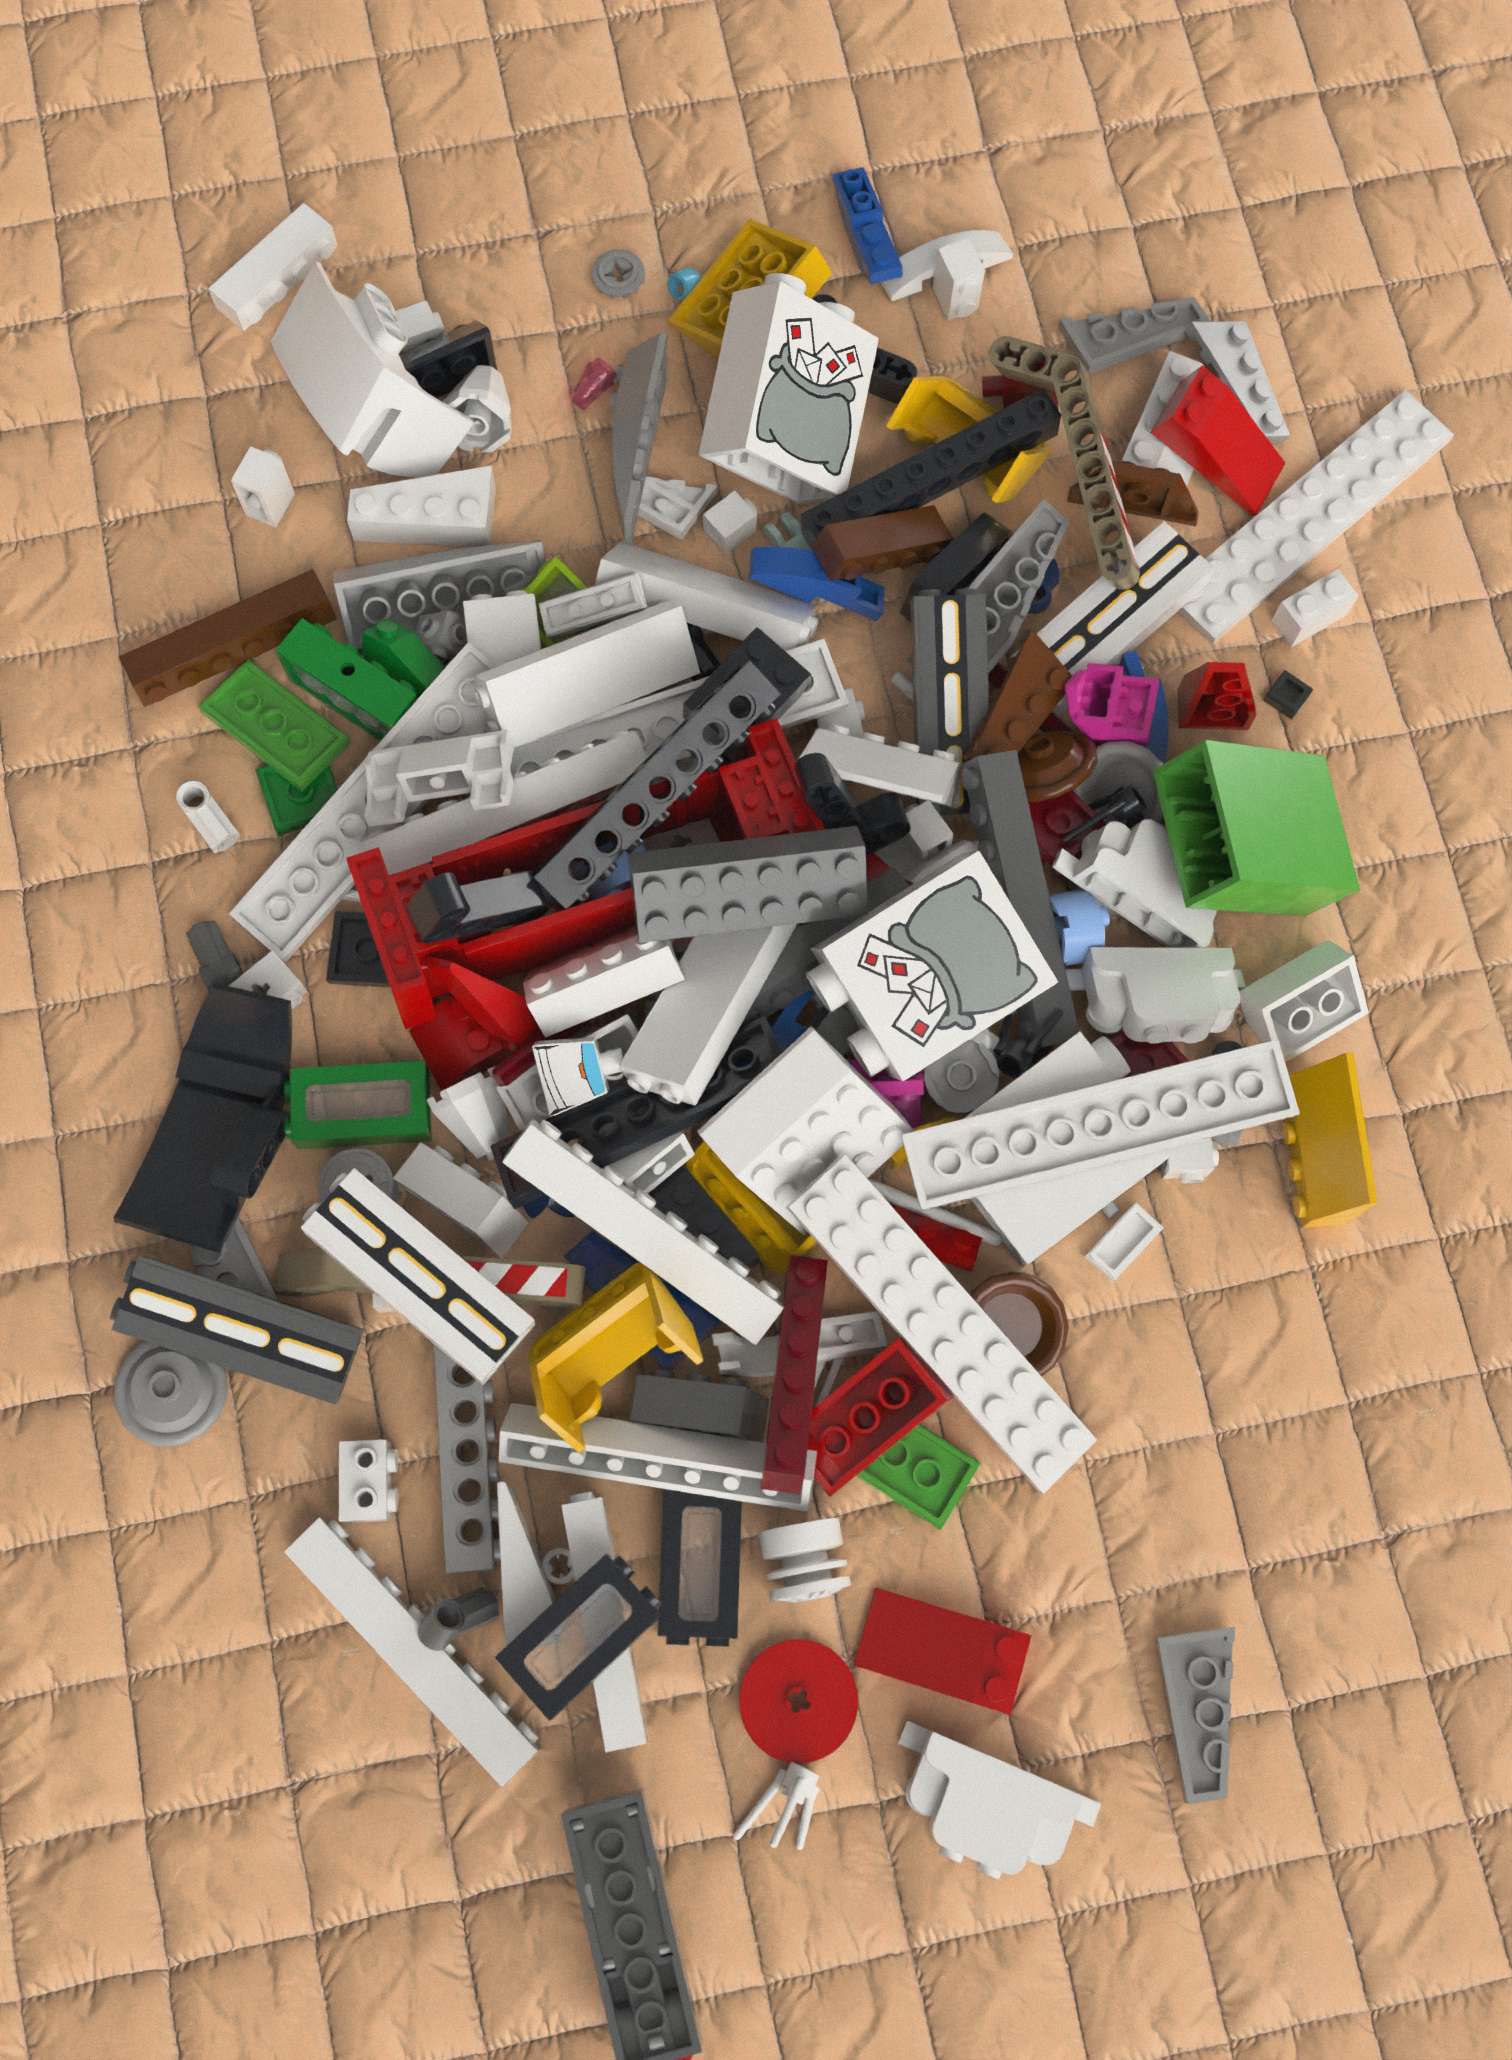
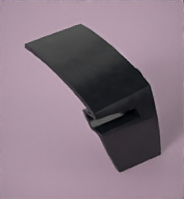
(219, 1122)

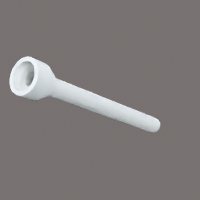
(937, 1213)

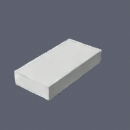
(1124, 1242)

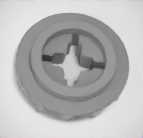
(628, 265)

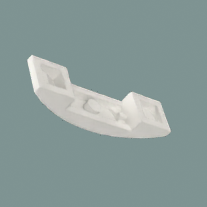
(921, 261)

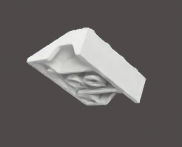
(888, 767)
(598, 979)

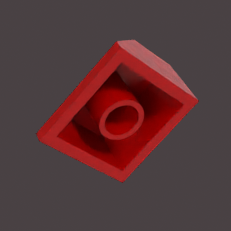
(456, 1044)

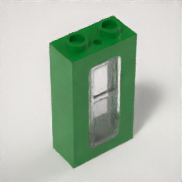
(359, 1105)

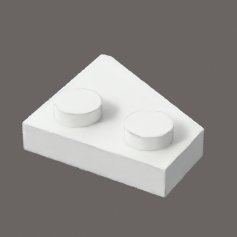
(673, 504)

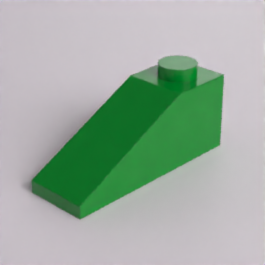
(401, 654)

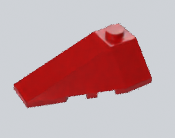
(1216, 698)
(494, 1007)

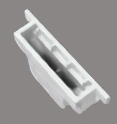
(1138, 880)
(1159, 991)
(989, 1806)

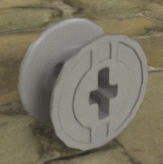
(364, 1161)

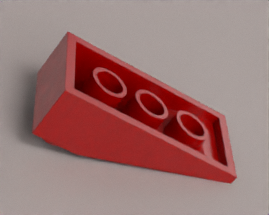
(1219, 439)
(872, 1414)
(943, 1650)

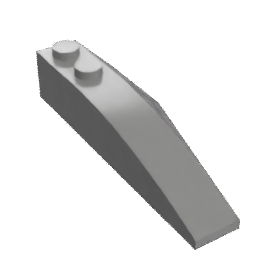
(635, 424)
(1016, 576)
(431, 583)

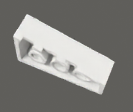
(426, 510)

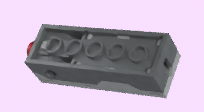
(632, 1929)

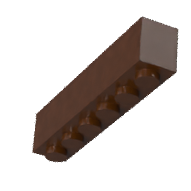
(225, 638)

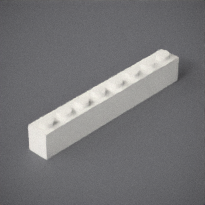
(535, 797)
(643, 1230)
(650, 1457)
(392, 1631)

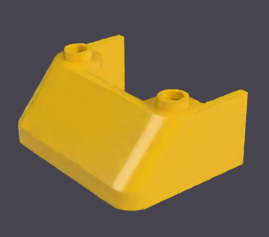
(940, 408)
(757, 1221)
(599, 1343)

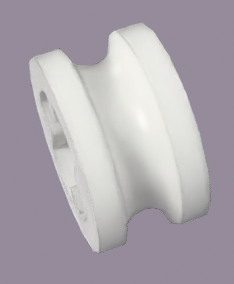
(548, 1568)

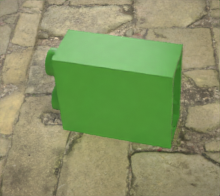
(1255, 829)

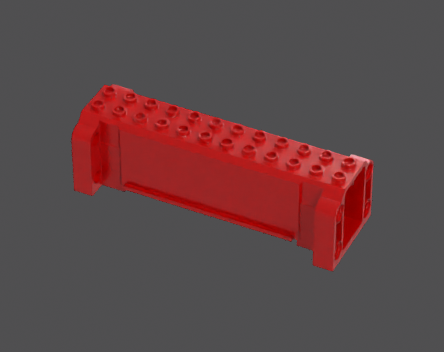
(740, 800)

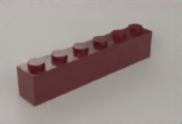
(794, 1375)

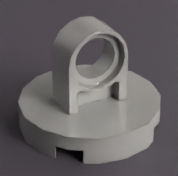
(963, 1078)

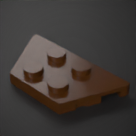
(1148, 493)

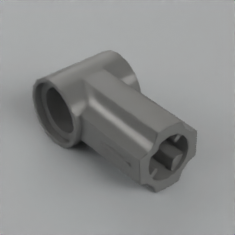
(213, 955)
(457, 1617)

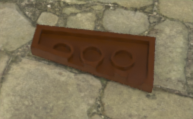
(1024, 700)

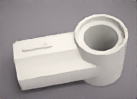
(207, 817)

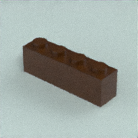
(881, 542)

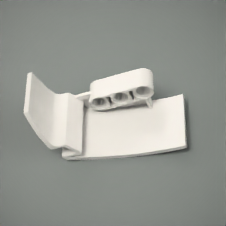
(354, 383)

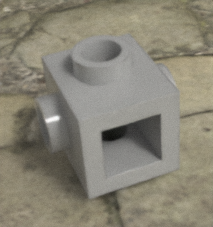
(442, 634)

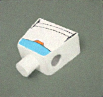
(574, 1071)

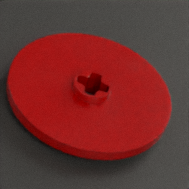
(811, 1731)

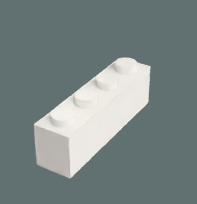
(273, 267)

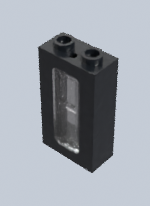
(699, 1568)
(580, 1635)

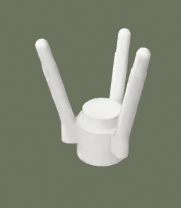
(798, 1785)

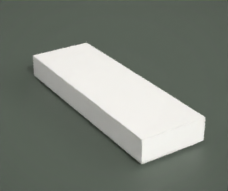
(593, 606)

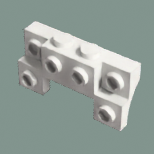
(436, 770)

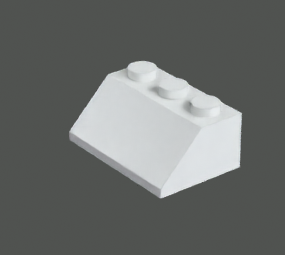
(1305, 999)

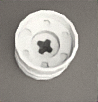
(804, 1559)

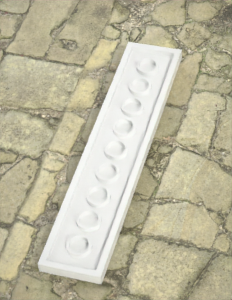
(1314, 513)
(662, 713)
(314, 869)
(1100, 1124)
(941, 1323)

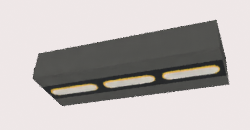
(949, 677)
(236, 1328)

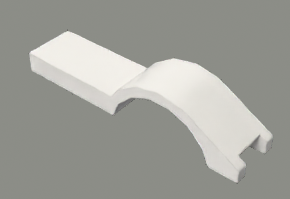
(838, 1339)

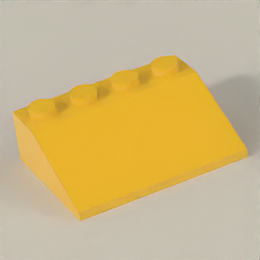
(743, 265)
(1329, 1145)

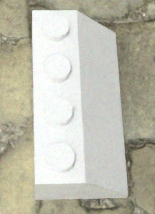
(1144, 447)

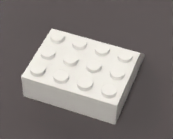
(800, 1121)

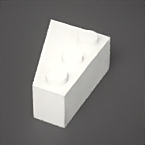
(462, 1197)

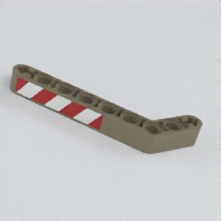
(1084, 457)
(524, 1282)

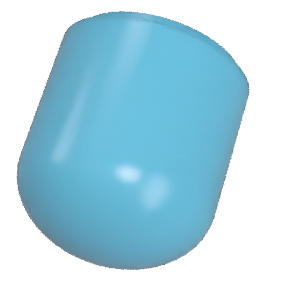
(686, 276)

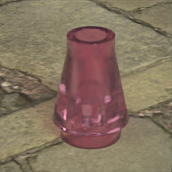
(594, 382)

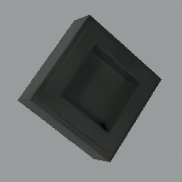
(1288, 694)

